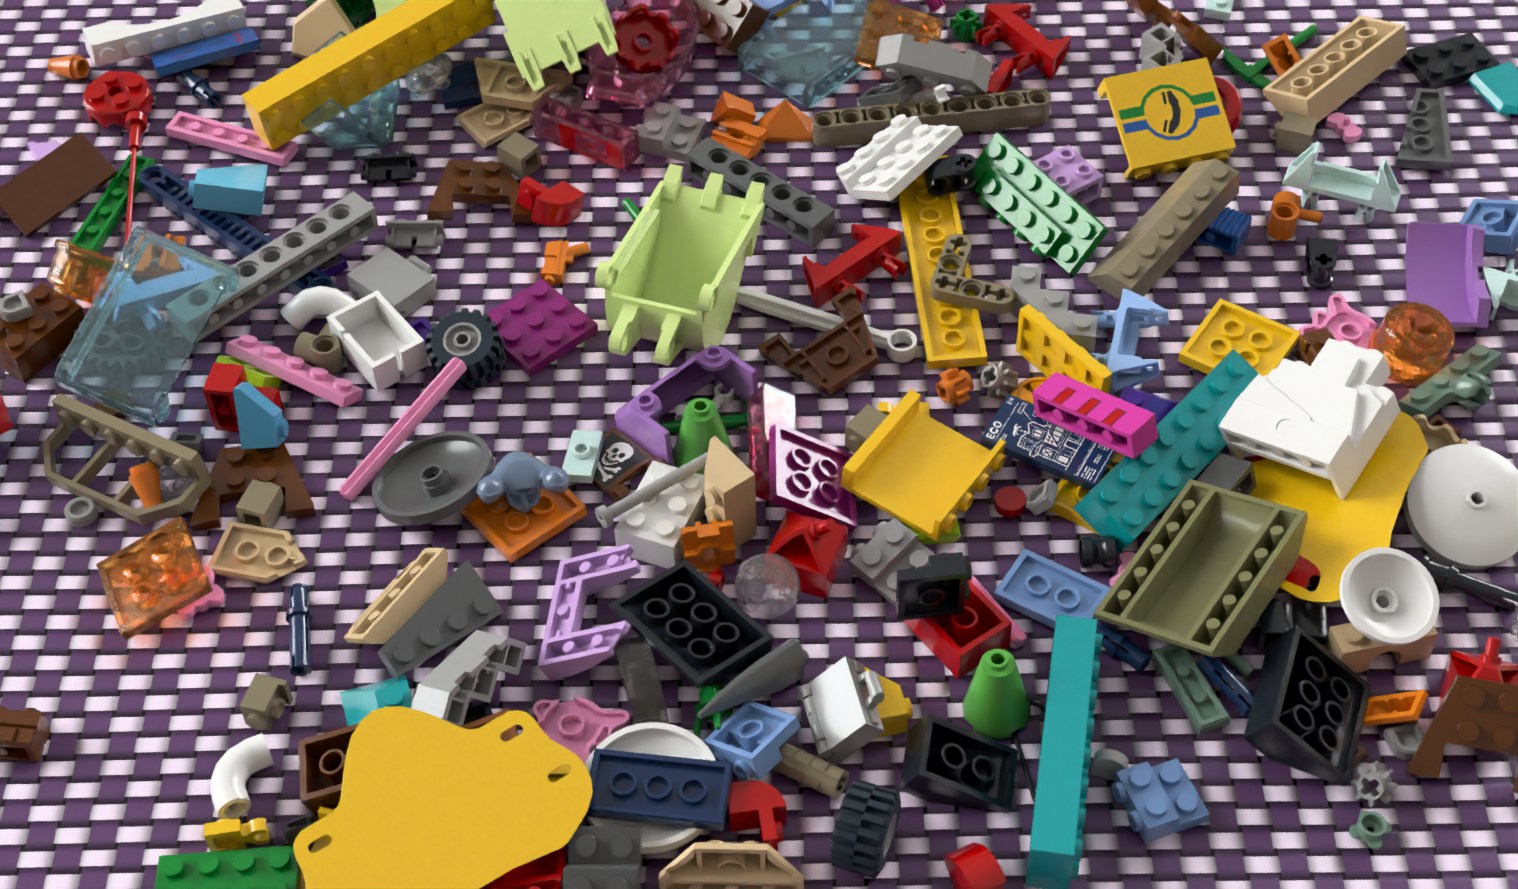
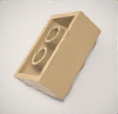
(730, 491)

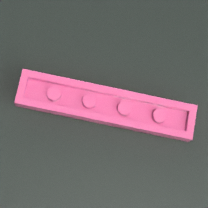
(228, 138)
(294, 370)

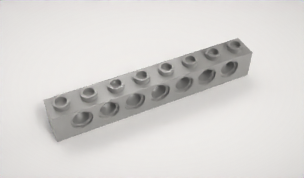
(294, 256)

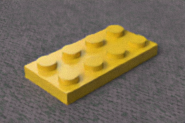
(1054, 351)

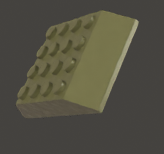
(1207, 569)

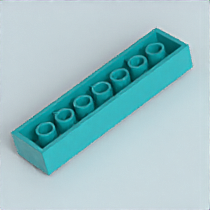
(1185, 444)
(1064, 755)

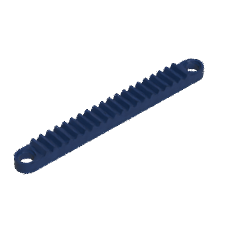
(222, 226)

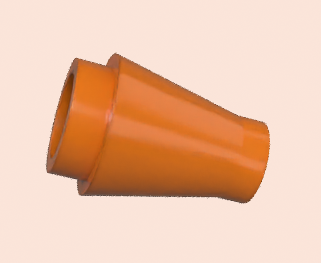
(70, 66)
(146, 482)

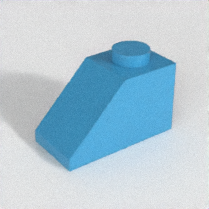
(258, 419)

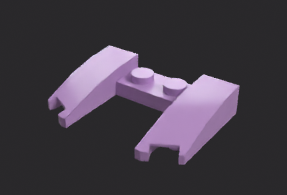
(564, 646)

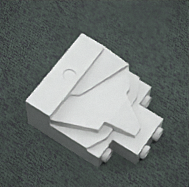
(1316, 415)

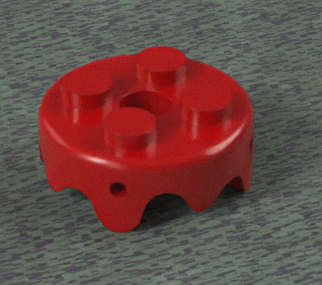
(655, 29)
(115, 95)

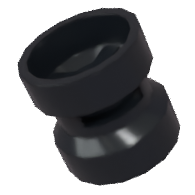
(1097, 551)

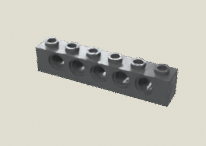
(785, 204)

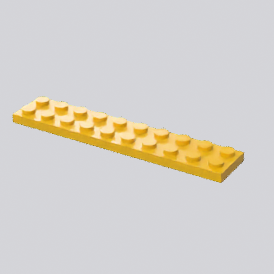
(949, 332)

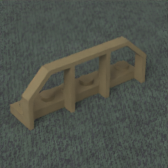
(139, 442)

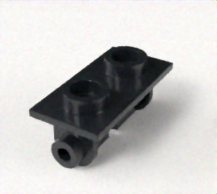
(400, 164)

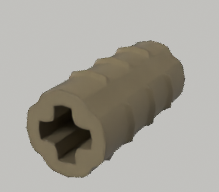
(812, 771)

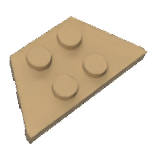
(504, 86)

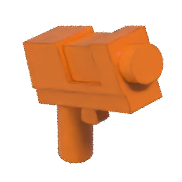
(557, 256)

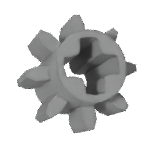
(999, 379)
(1382, 776)

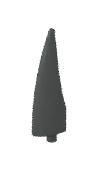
(765, 676)

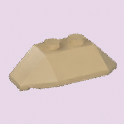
(401, 598)
(730, 867)

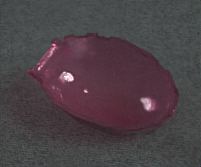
(628, 88)

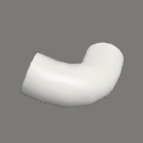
(312, 303)
(232, 772)

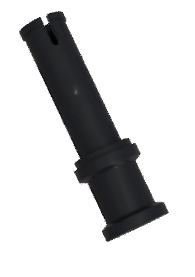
(1451, 579)

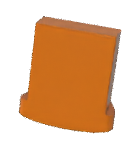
(734, 107)

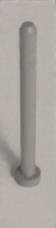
(606, 514)

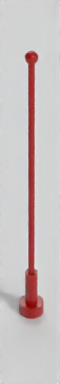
(136, 124)

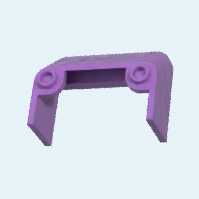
(639, 415)

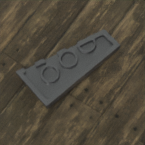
(1426, 134)
(443, 620)

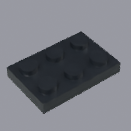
(1448, 61)

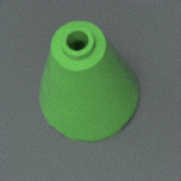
(697, 427)
(996, 697)

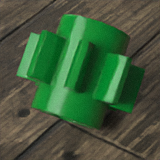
(965, 25)

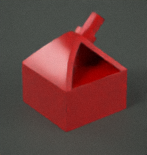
(813, 548)
(1486, 666)

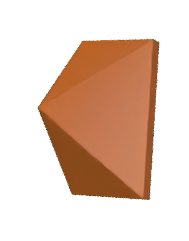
(1281, 54)
(786, 124)
(1395, 708)

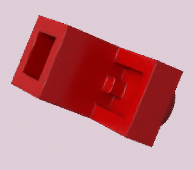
(550, 206)
(760, 806)
(974, 868)

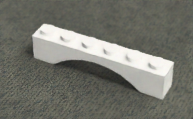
(118, 42)

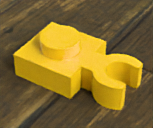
(232, 835)

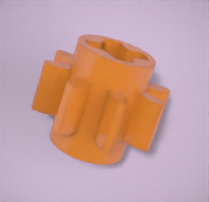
(954, 386)

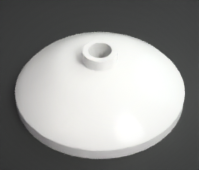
(1402, 587)

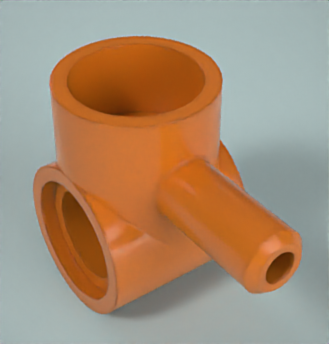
(1285, 214)

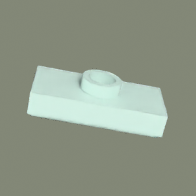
(583, 455)

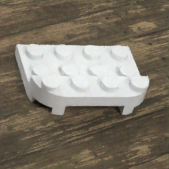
(895, 158)

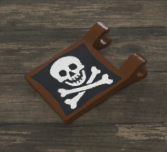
(619, 462)

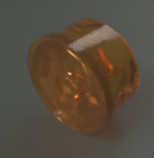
(78, 271)
(1413, 342)

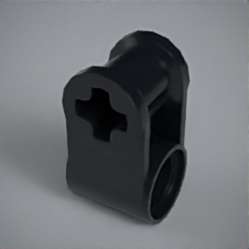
(948, 176)
(1320, 261)

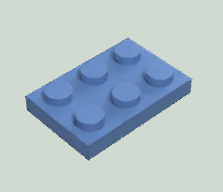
(1048, 589)

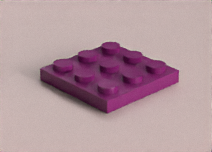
(540, 327)
(808, 476)

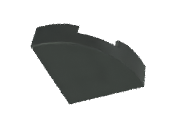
(293, 828)

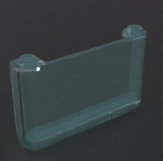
(807, 50)
(144, 325)

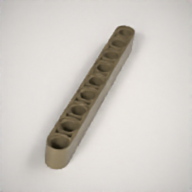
(970, 113)

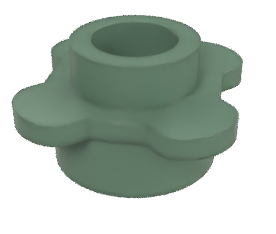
(1373, 821)

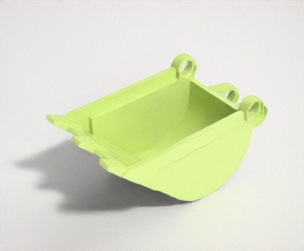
(554, 32)
(680, 266)

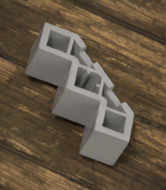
(1159, 47)
(933, 64)
(1053, 304)
(468, 674)

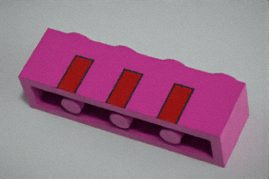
(1095, 415)

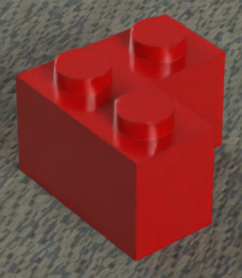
(220, 396)

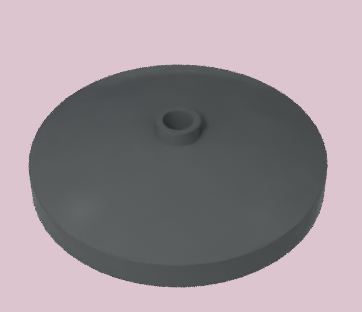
(432, 477)

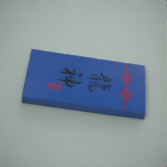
(205, 51)

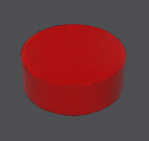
(1009, 501)

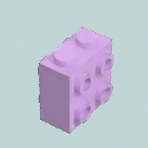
(1073, 174)

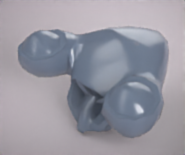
(520, 480)

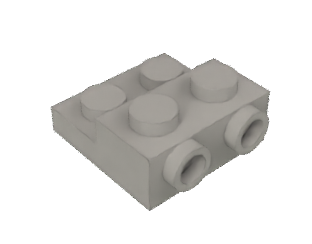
(669, 132)
(889, 550)

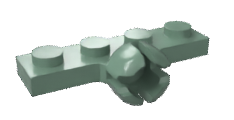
(1456, 382)

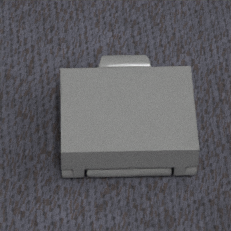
(399, 280)
(843, 709)

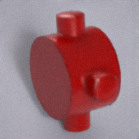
(717, 578)

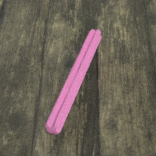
(402, 429)

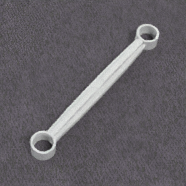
(826, 321)

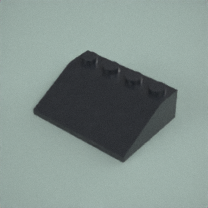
(694, 625)
(1307, 708)

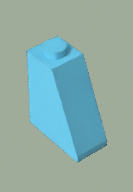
(230, 189)

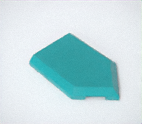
(1498, 87)

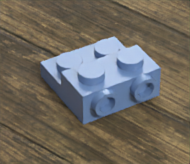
(1499, 221)
(752, 739)
(1159, 799)

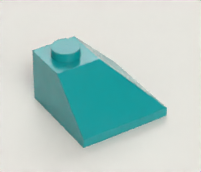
(367, 698)

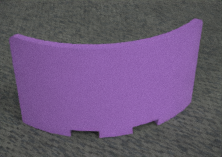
(1444, 271)

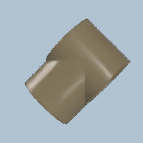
(320, 350)

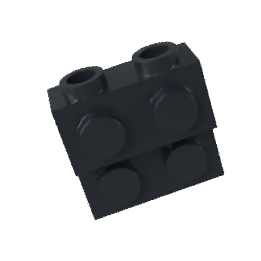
(933, 589)

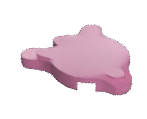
(1342, 322)
(578, 723)

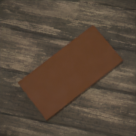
(54, 184)

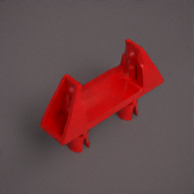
(1031, 45)
(869, 254)

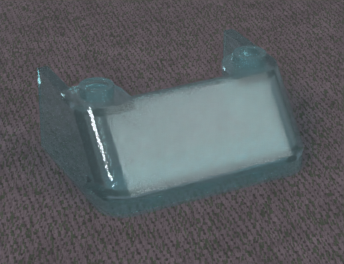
(361, 125)

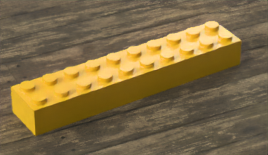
(362, 63)

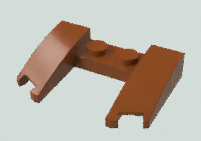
(1191, 34)

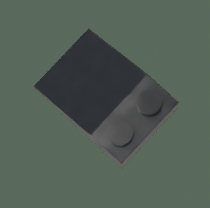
(957, 767)

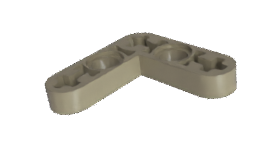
(954, 280)

